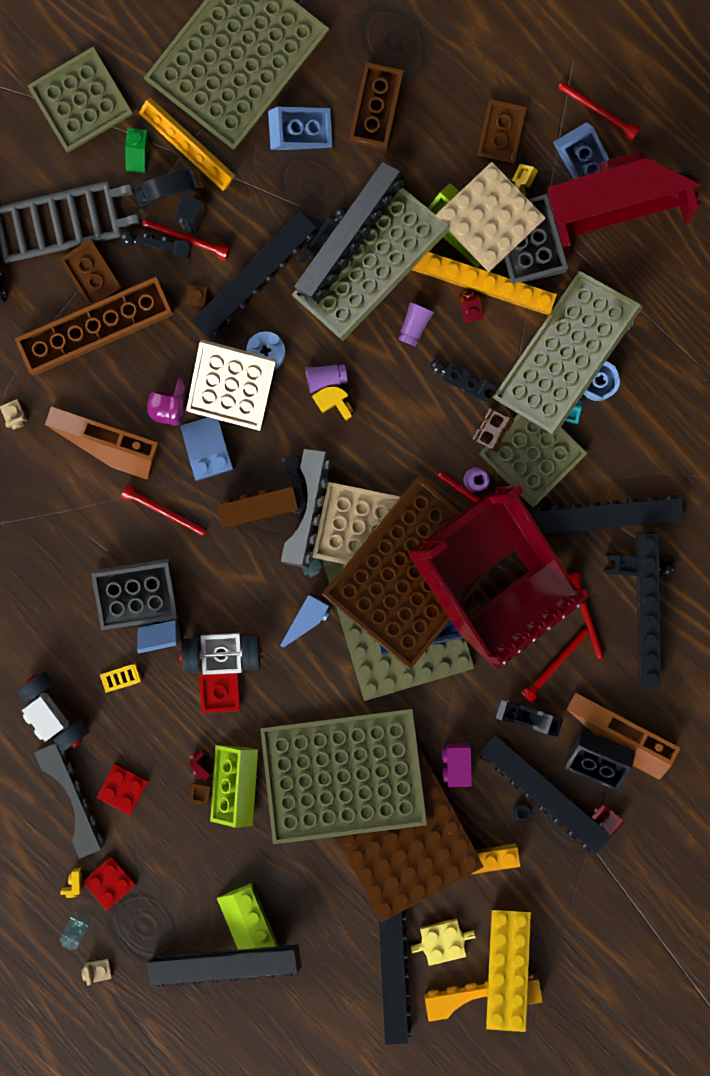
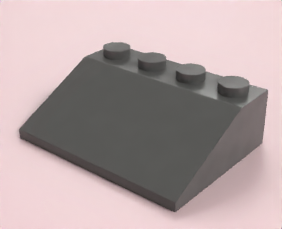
(540, 252)
(134, 594)

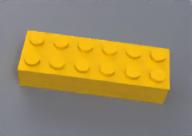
(508, 970)

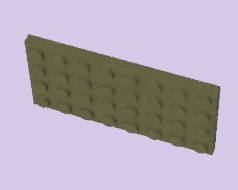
(383, 260)
(567, 352)

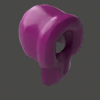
(167, 407)

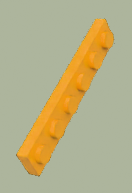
(186, 144)

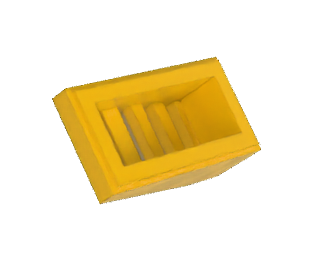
(135, 671)

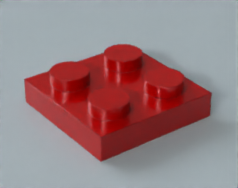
(219, 692)
(122, 789)
(109, 883)

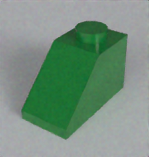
(136, 150)

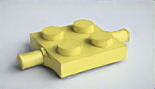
(442, 942)

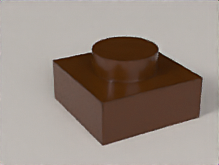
(196, 296)
(199, 794)

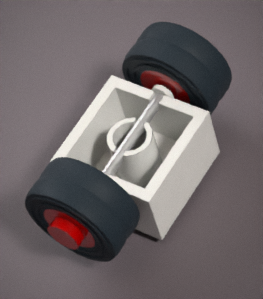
(221, 653)
(46, 716)

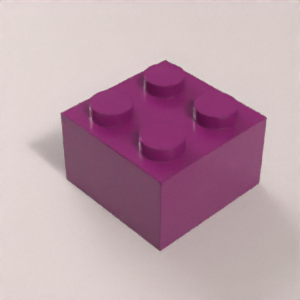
(458, 765)

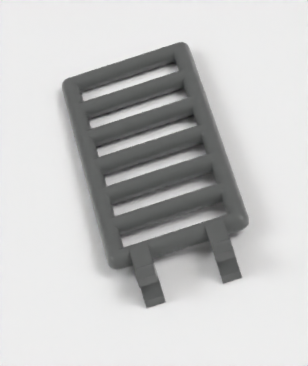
(51, 199)

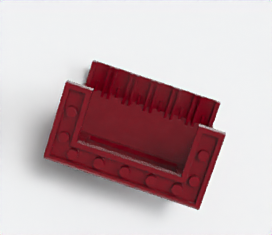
(619, 193)
(476, 543)

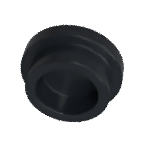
(522, 812)

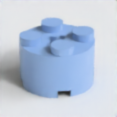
(272, 342)
(610, 380)

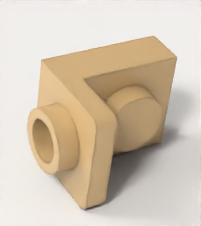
(13, 414)
(96, 971)

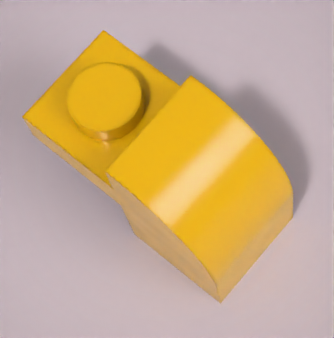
(333, 396)

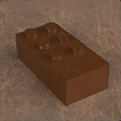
(376, 106)
(257, 507)

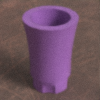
(414, 323)
(325, 376)
(470, 484)

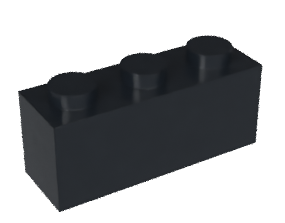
(190, 213)

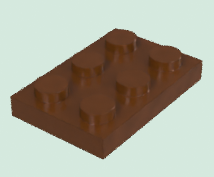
(501, 132)
(91, 272)

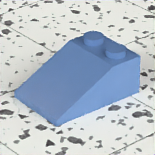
(299, 128)
(581, 151)
(206, 448)
(308, 617)
(158, 636)

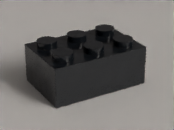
(600, 760)

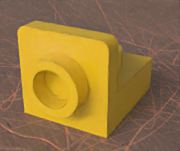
(74, 879)

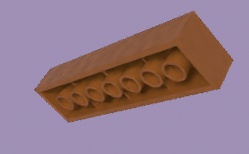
(94, 326)

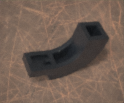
(167, 186)
(529, 717)

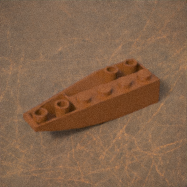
(108, 444)
(652, 753)

